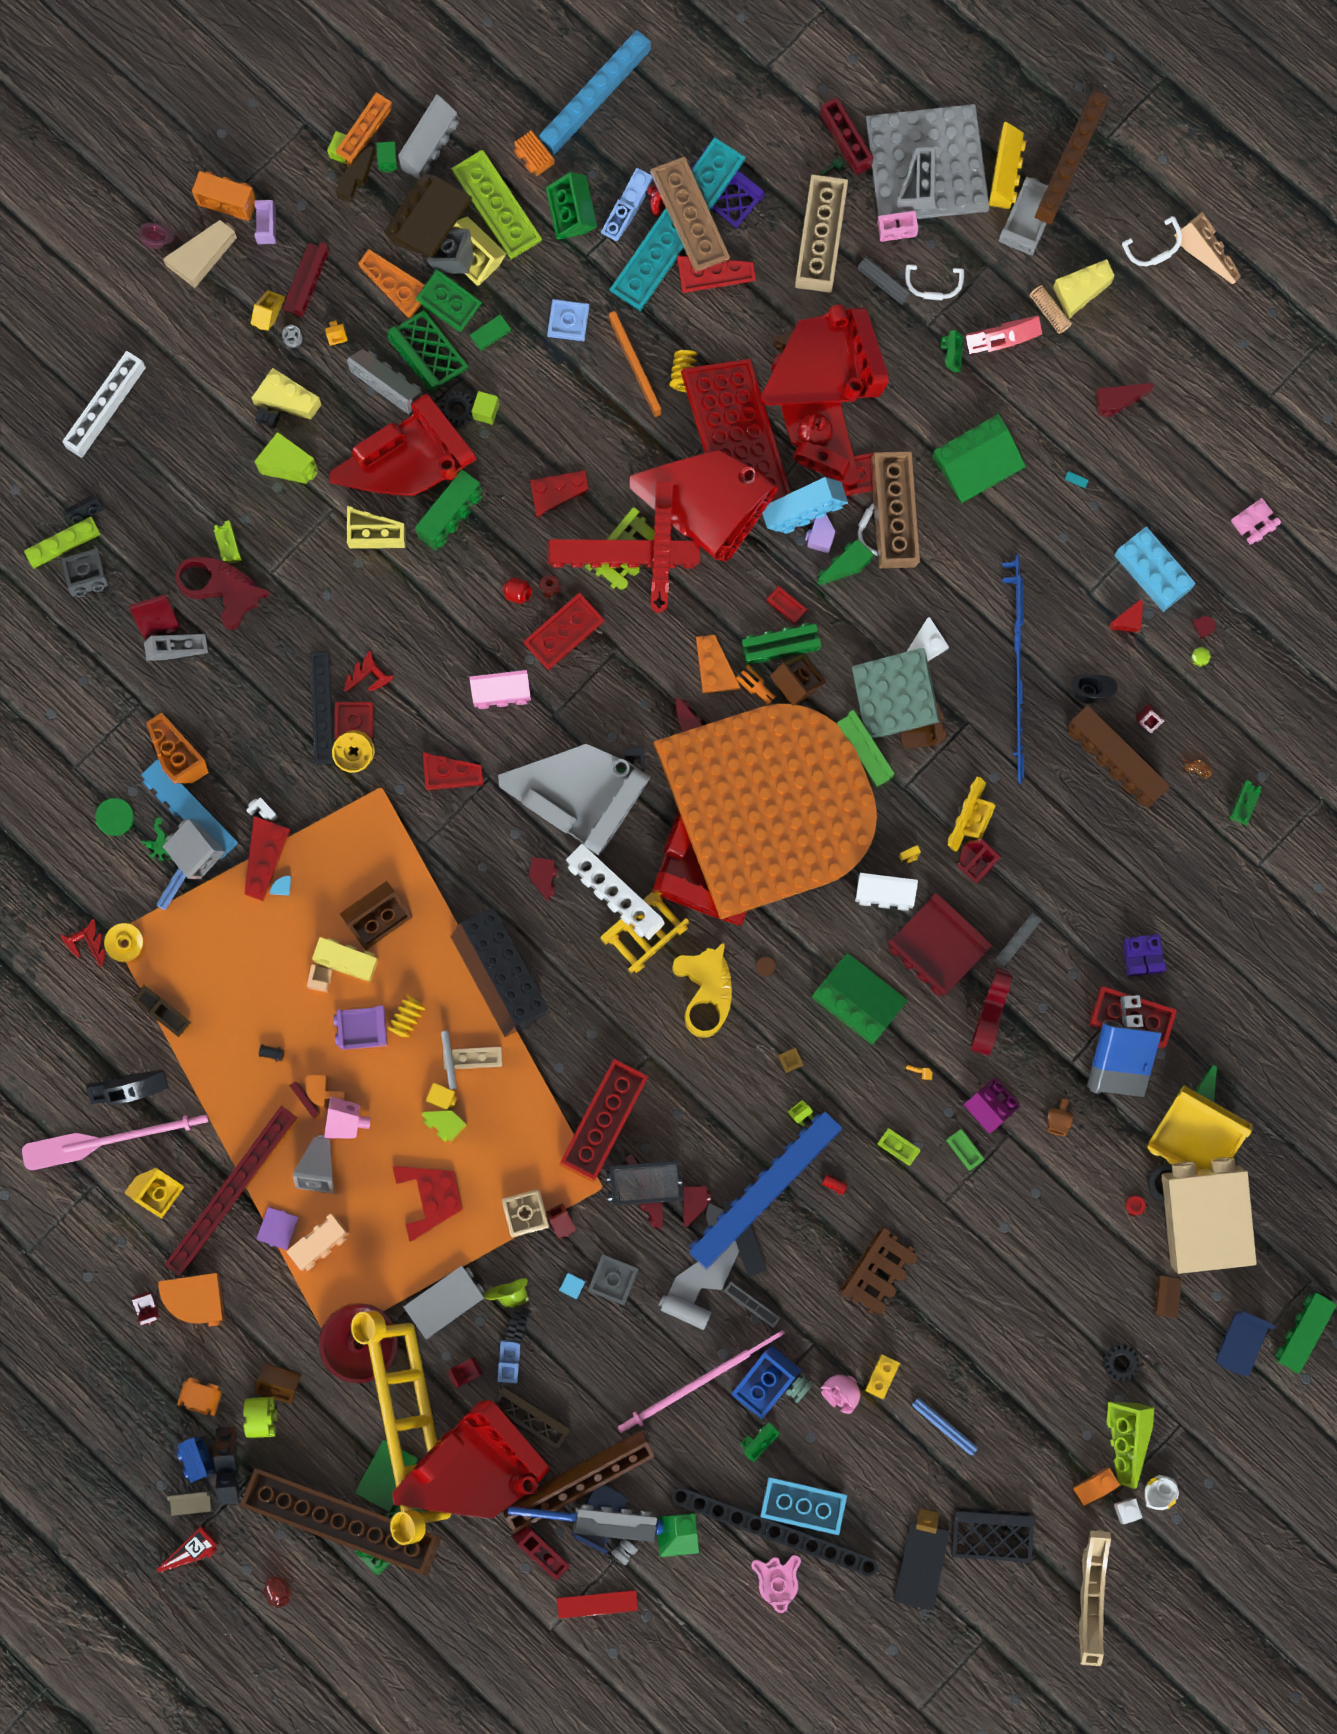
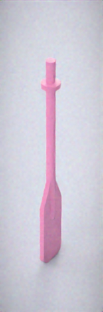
(78, 1146)
(638, 1418)

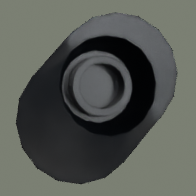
(1092, 687)

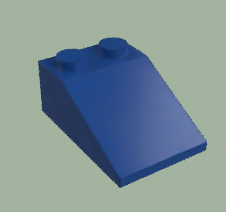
(766, 1382)
(195, 1459)

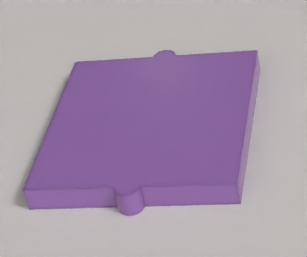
(277, 1228)

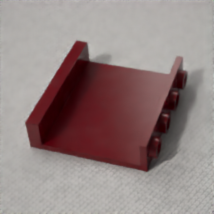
(939, 945)

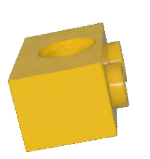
(882, 1376)

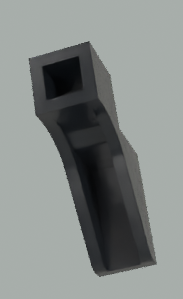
(226, 1466)

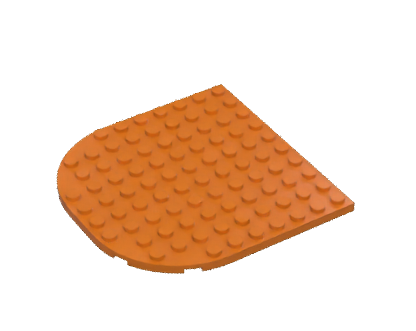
(770, 803)

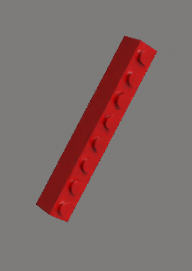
(618, 553)

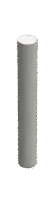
(448, 1060)

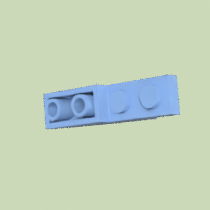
(627, 205)

